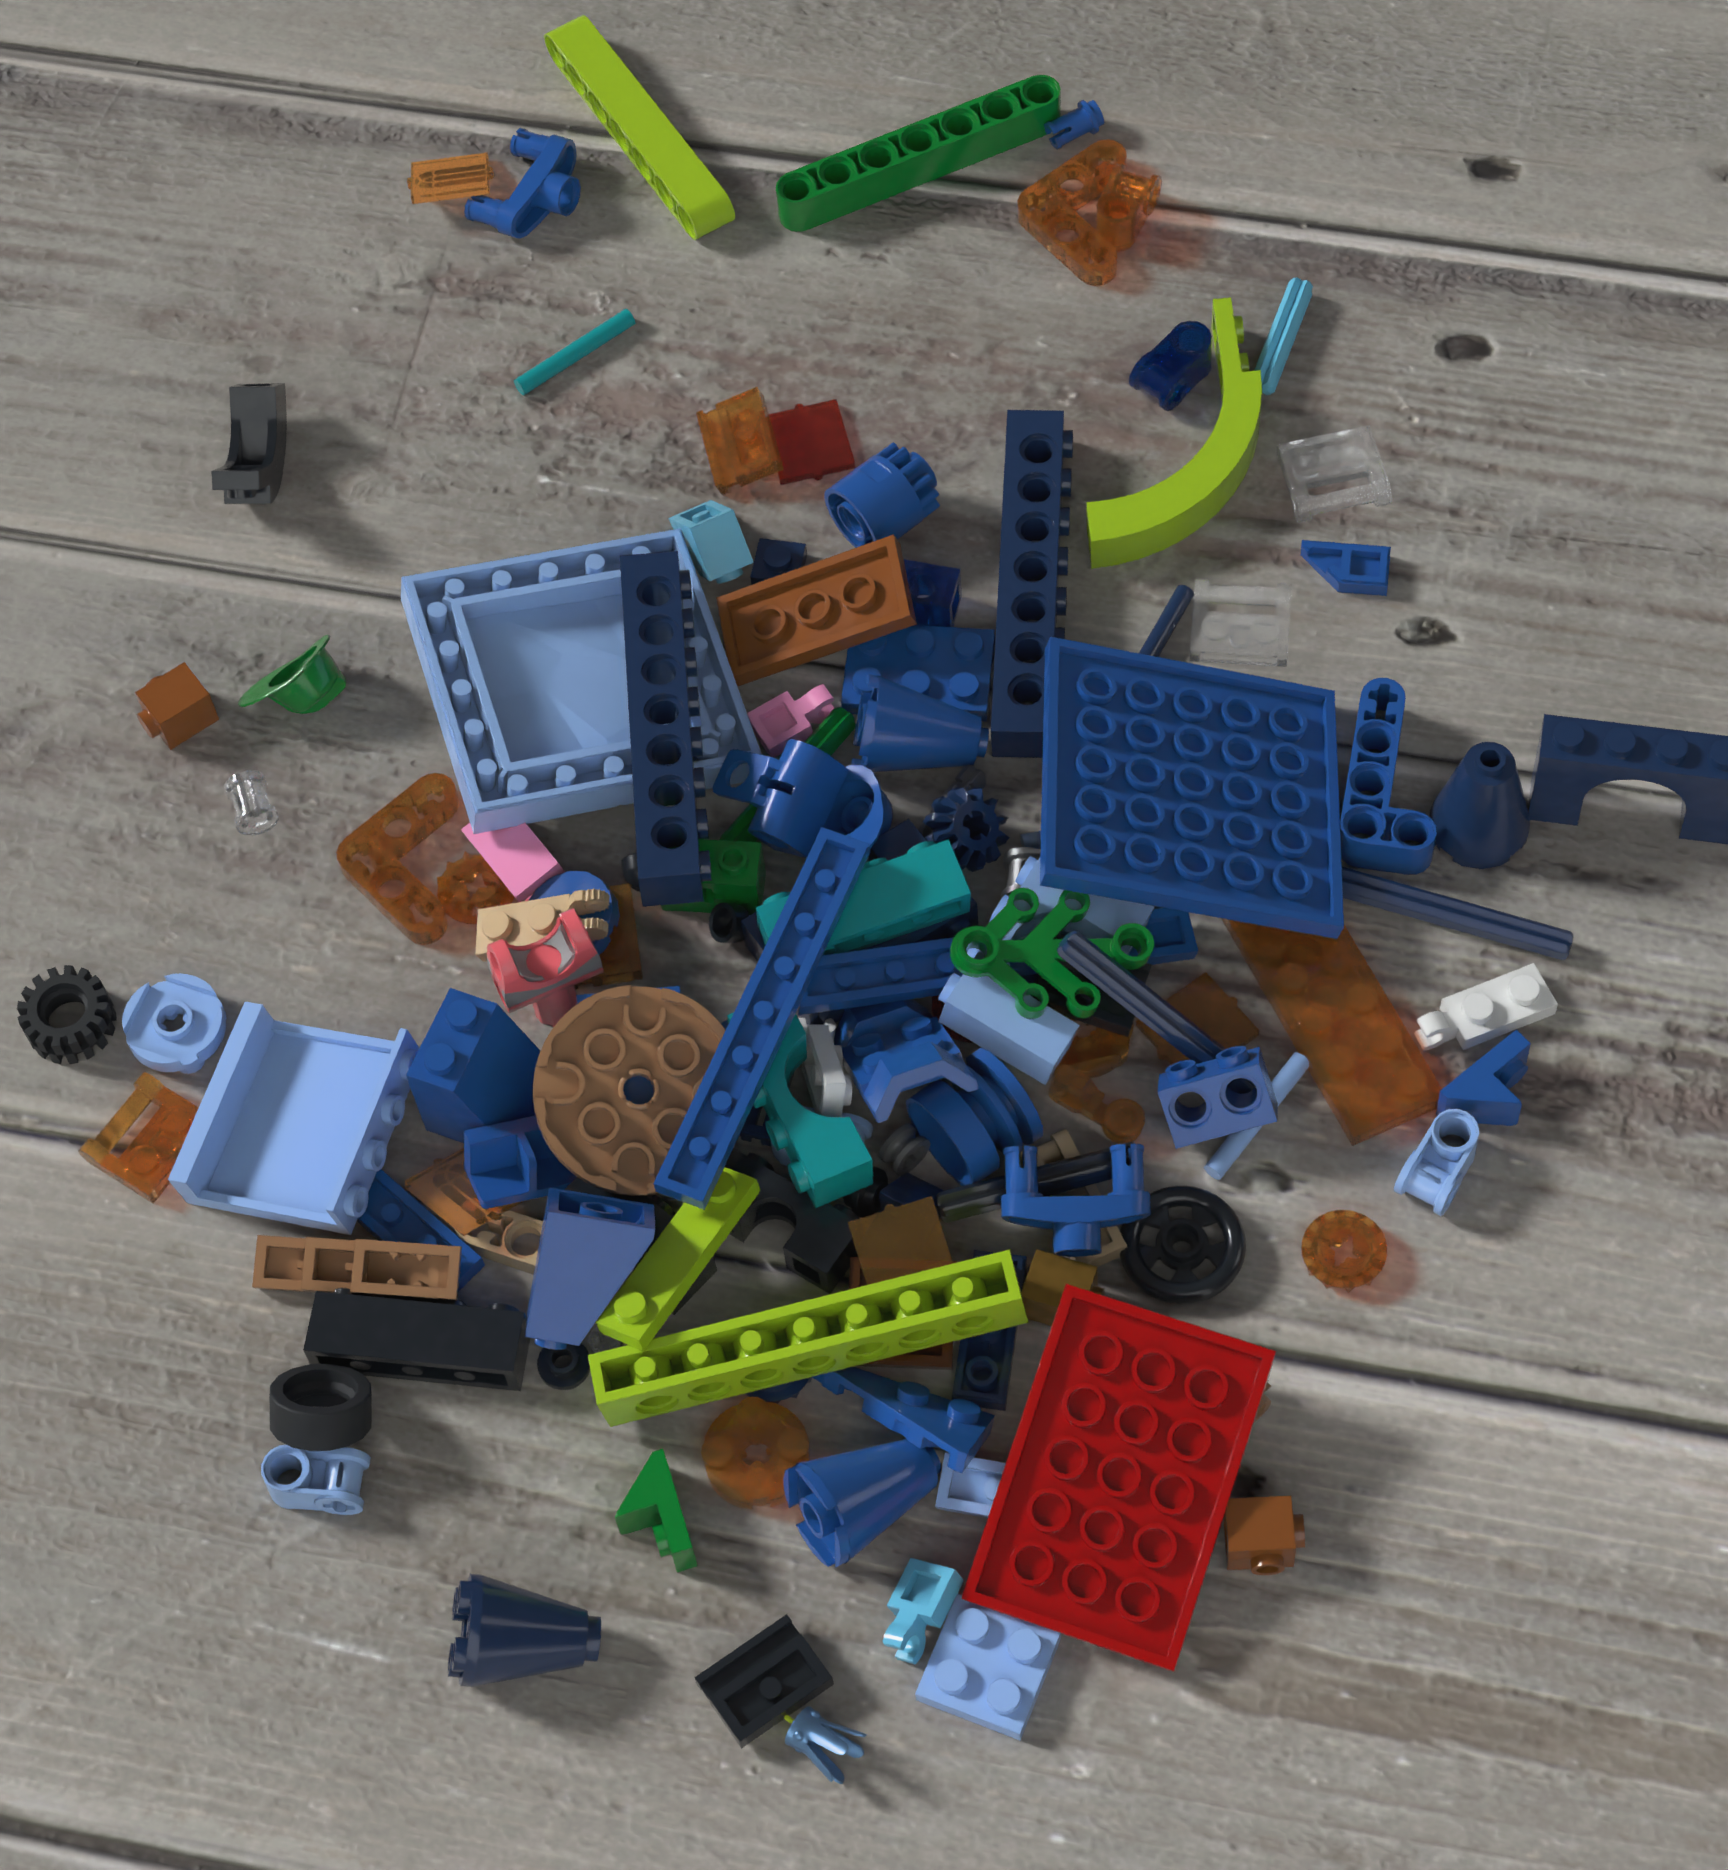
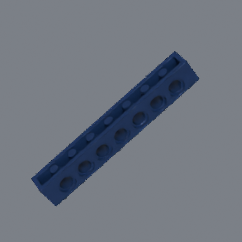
(1030, 439)
(661, 695)

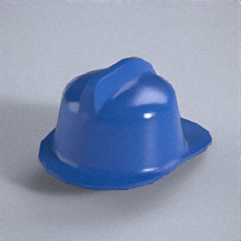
(861, 807)

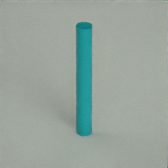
(574, 352)

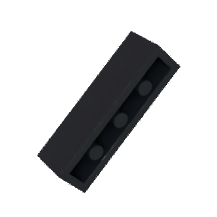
(419, 1339)

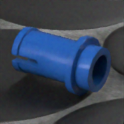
(1075, 123)

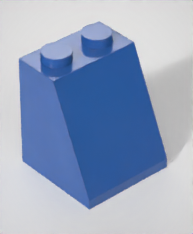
(472, 1068)
(582, 1262)

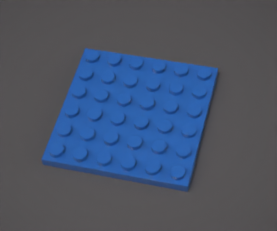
(1190, 789)

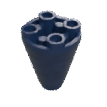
(516, 1633)

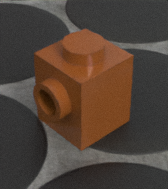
(175, 706)
(1262, 1534)

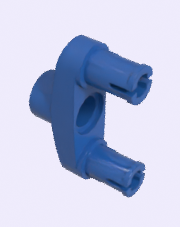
(542, 190)
(1075, 1219)

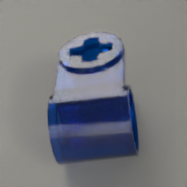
(1169, 368)

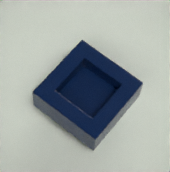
(777, 558)

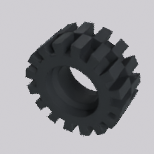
(59, 991)

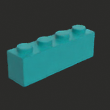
(890, 898)

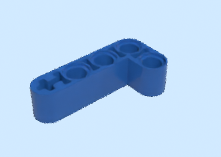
(1375, 773)

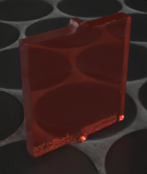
(811, 442)

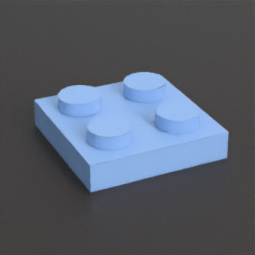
(988, 1667)

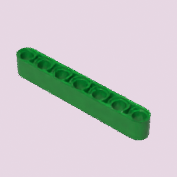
(917, 153)

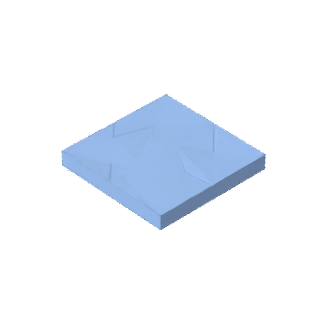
(536, 679)

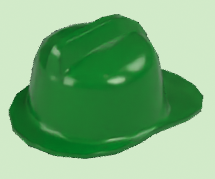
(301, 684)

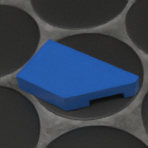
(1350, 566)

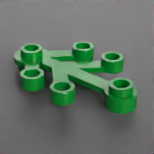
(1040, 952)

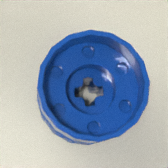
(972, 1124)

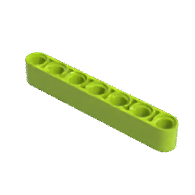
(639, 127)

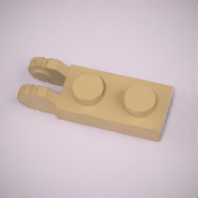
(534, 919)

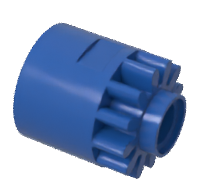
(883, 496)

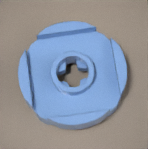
(180, 1049)

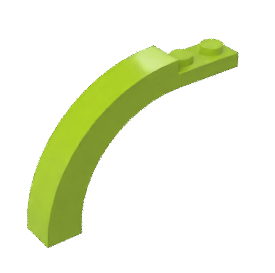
(1184, 502)

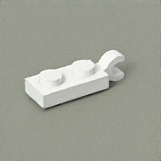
(1488, 1010)
(823, 1070)

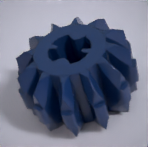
(969, 826)

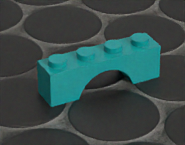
(824, 1150)

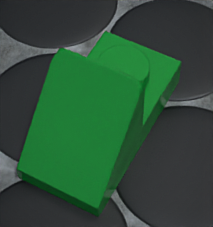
(656, 1504)

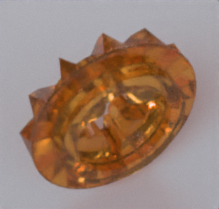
(455, 894)
(1333, 1230)

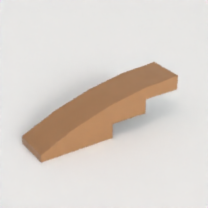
(359, 1265)

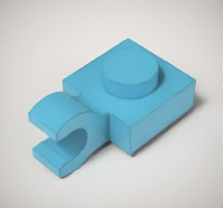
(918, 1601)

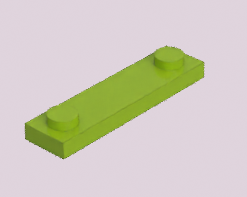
(676, 1262)

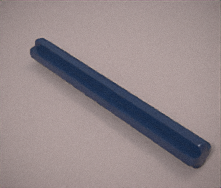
(1456, 914)
(1143, 1002)

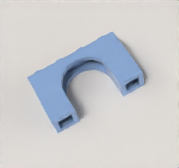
(988, 1013)

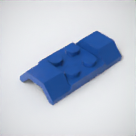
(895, 1050)

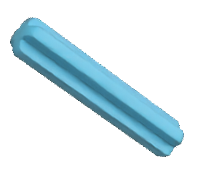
(1283, 333)

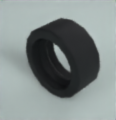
(320, 1407)

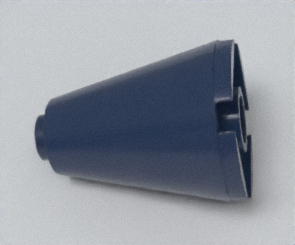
(1482, 809)

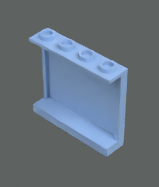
(295, 1122)

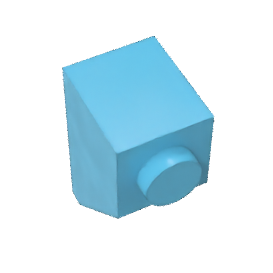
(714, 541)

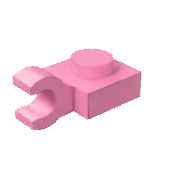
(789, 719)

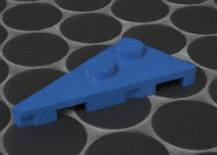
(916, 1413)

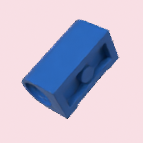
(789, 793)

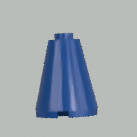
(914, 731)
(858, 1495)

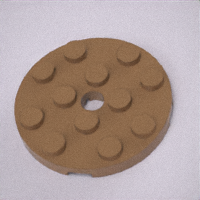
(584, 1074)

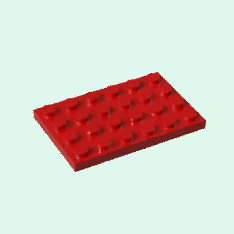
(1119, 1477)

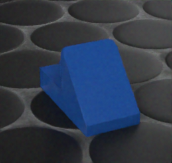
(1486, 1084)

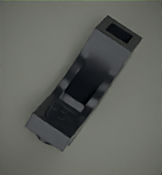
(256, 444)

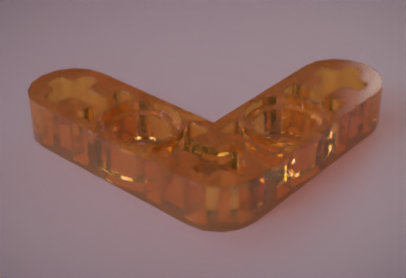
(1062, 213)
(386, 852)

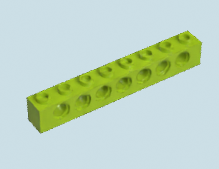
(808, 1338)

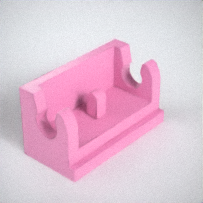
(516, 858)

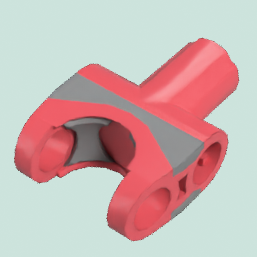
(545, 969)

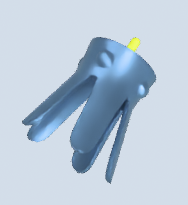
(812, 1729)

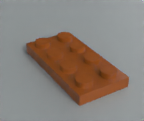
(816, 610)

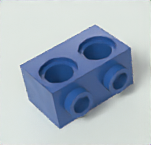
(1223, 1109)

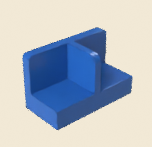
(511, 1163)

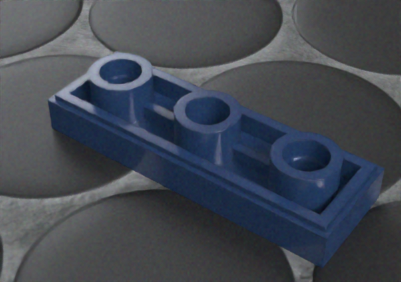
(987, 1359)

